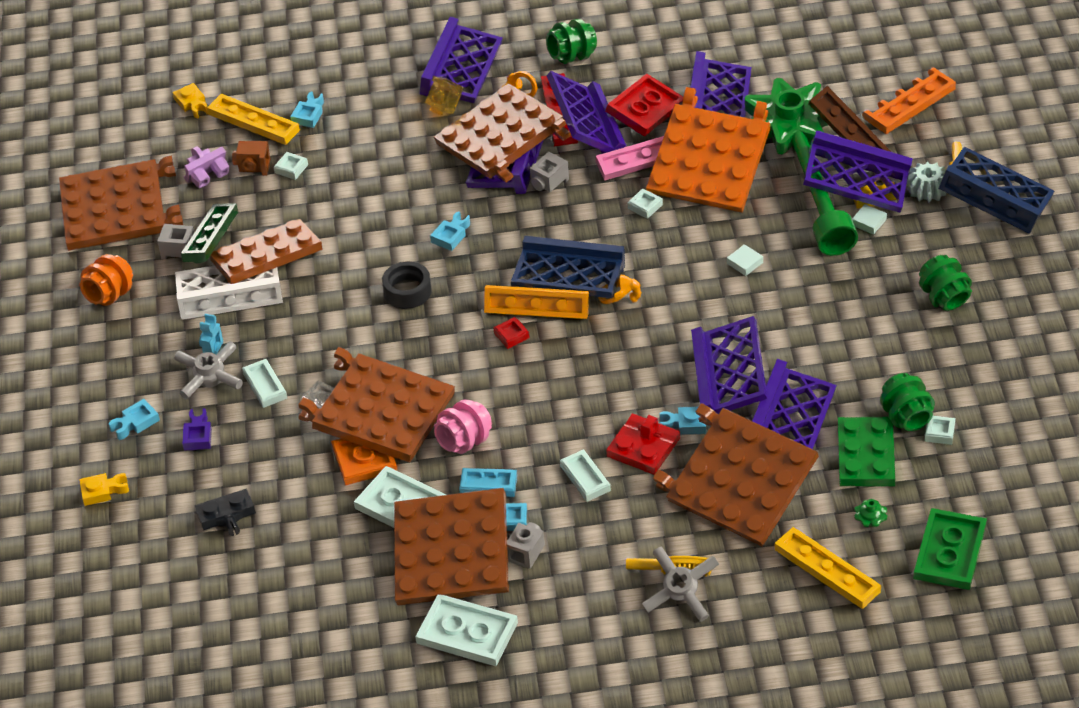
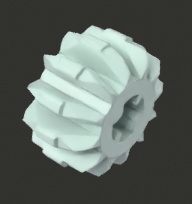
(925, 180)

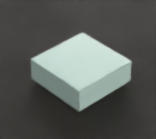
(291, 165)
(645, 203)
(869, 219)
(745, 260)
(940, 430)

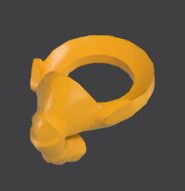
(514, 81)
(626, 285)

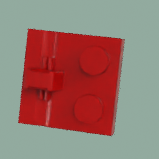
(643, 443)

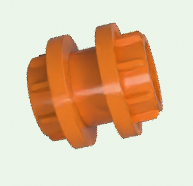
(106, 280)

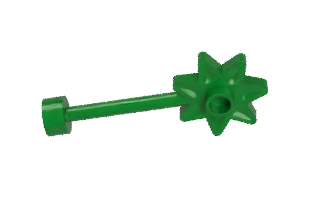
(795, 125)

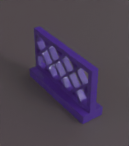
(444, 50)
(700, 83)
(585, 113)
(861, 158)
(519, 168)
(706, 367)
(776, 384)

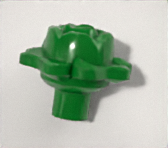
(870, 513)

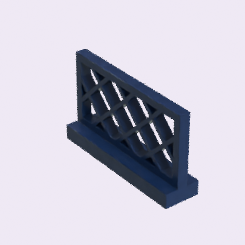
(995, 199)
(569, 256)

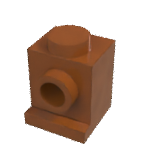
(252, 156)

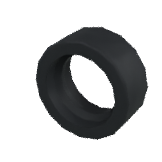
(407, 298)

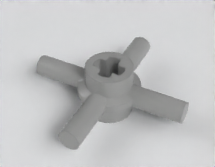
(208, 370)
(687, 576)

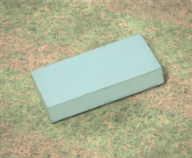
(264, 383)
(585, 475)

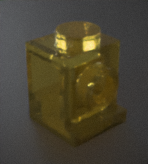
(443, 95)

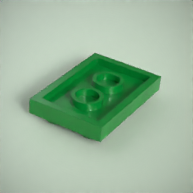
(866, 451)
(950, 549)

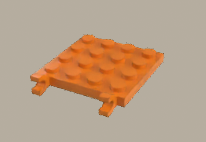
(709, 155)

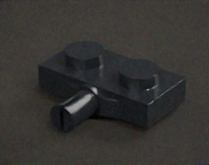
(225, 511)

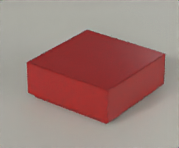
(511, 332)

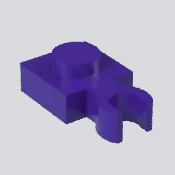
(197, 433)

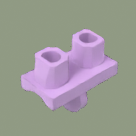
(203, 163)

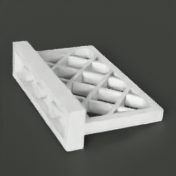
(223, 297)

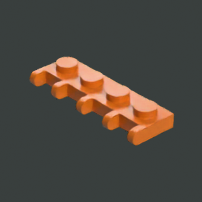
(911, 101)

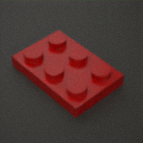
(644, 104)

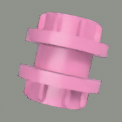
(462, 426)

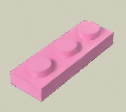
(628, 159)

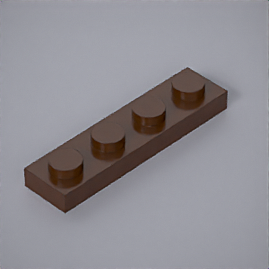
(843, 119)

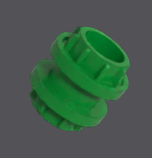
(571, 40)
(945, 282)
(907, 402)

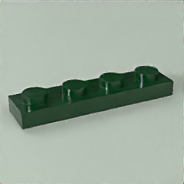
(209, 233)

